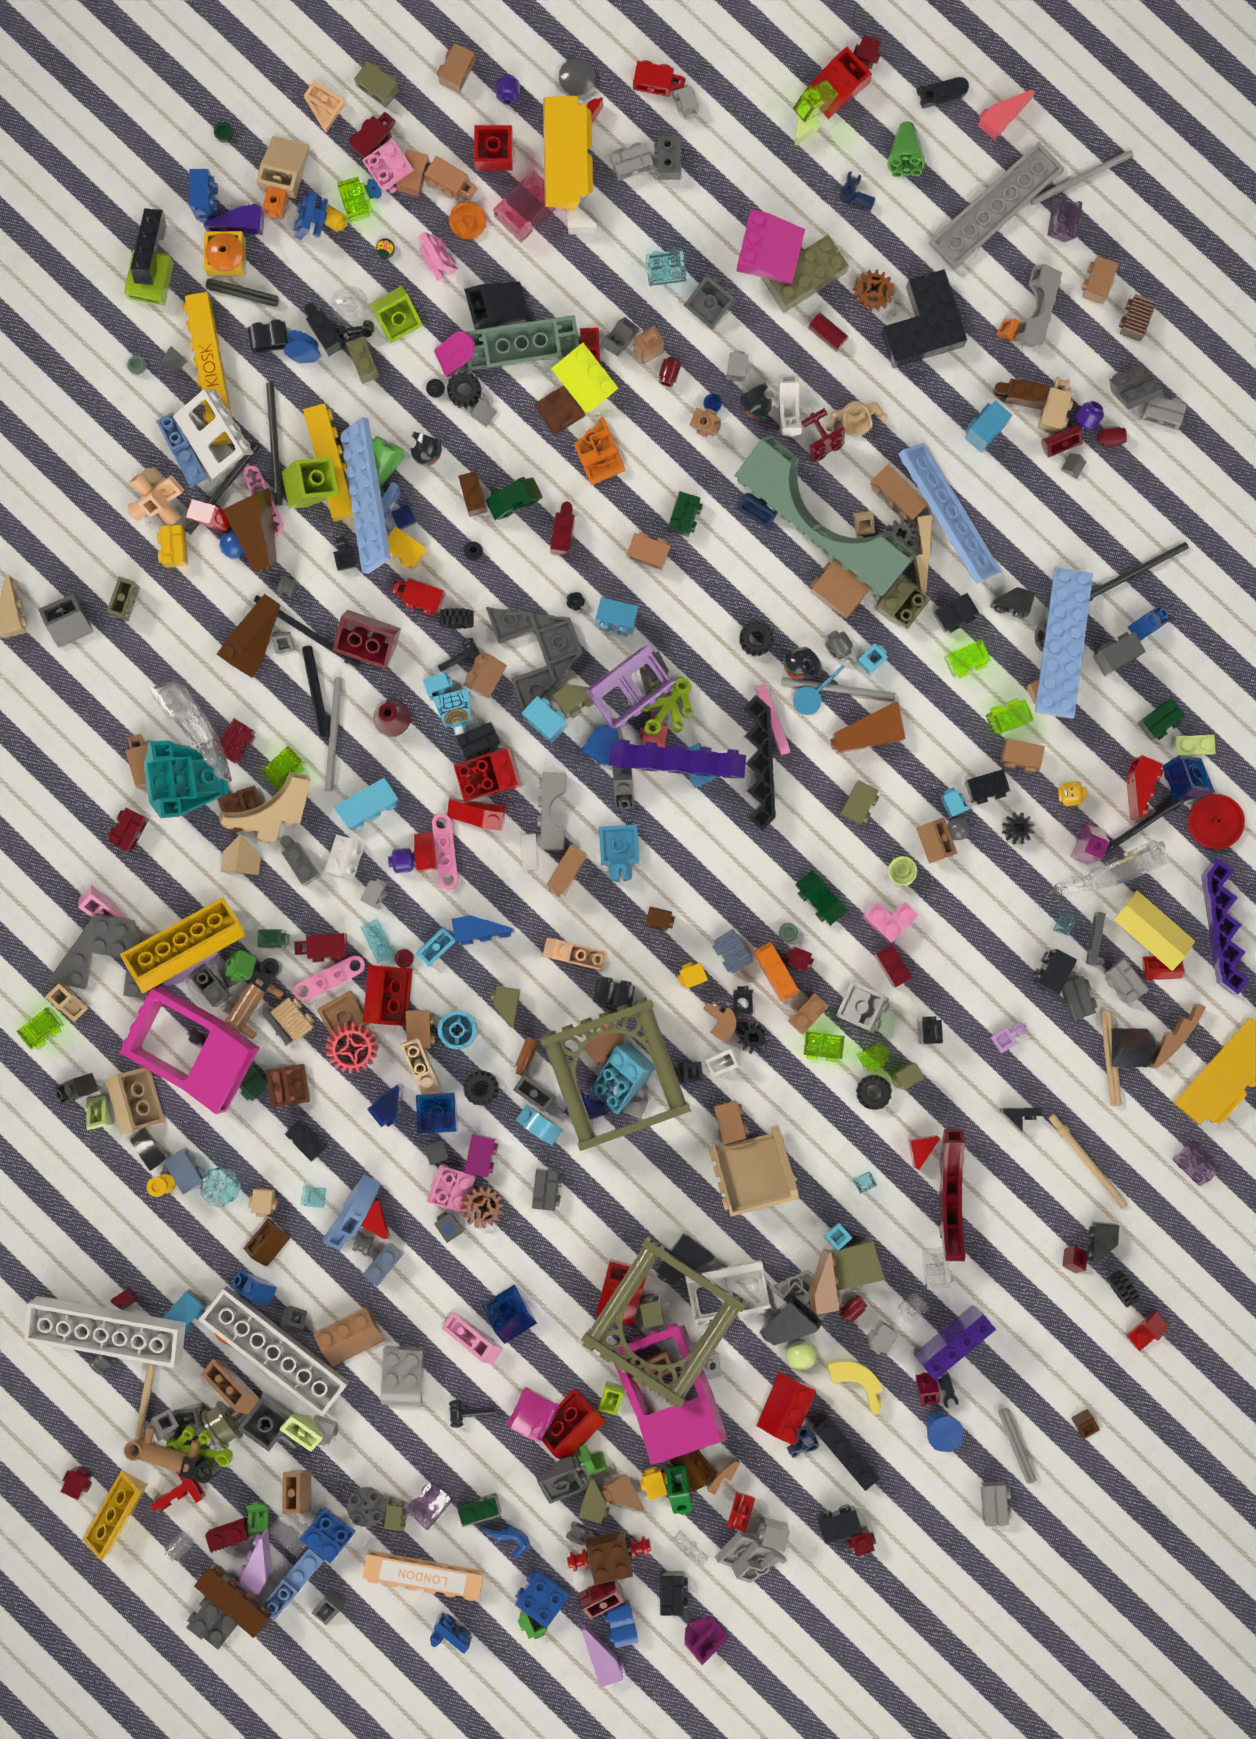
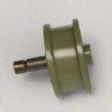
(222, 1424)

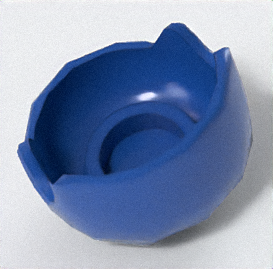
(230, 545)

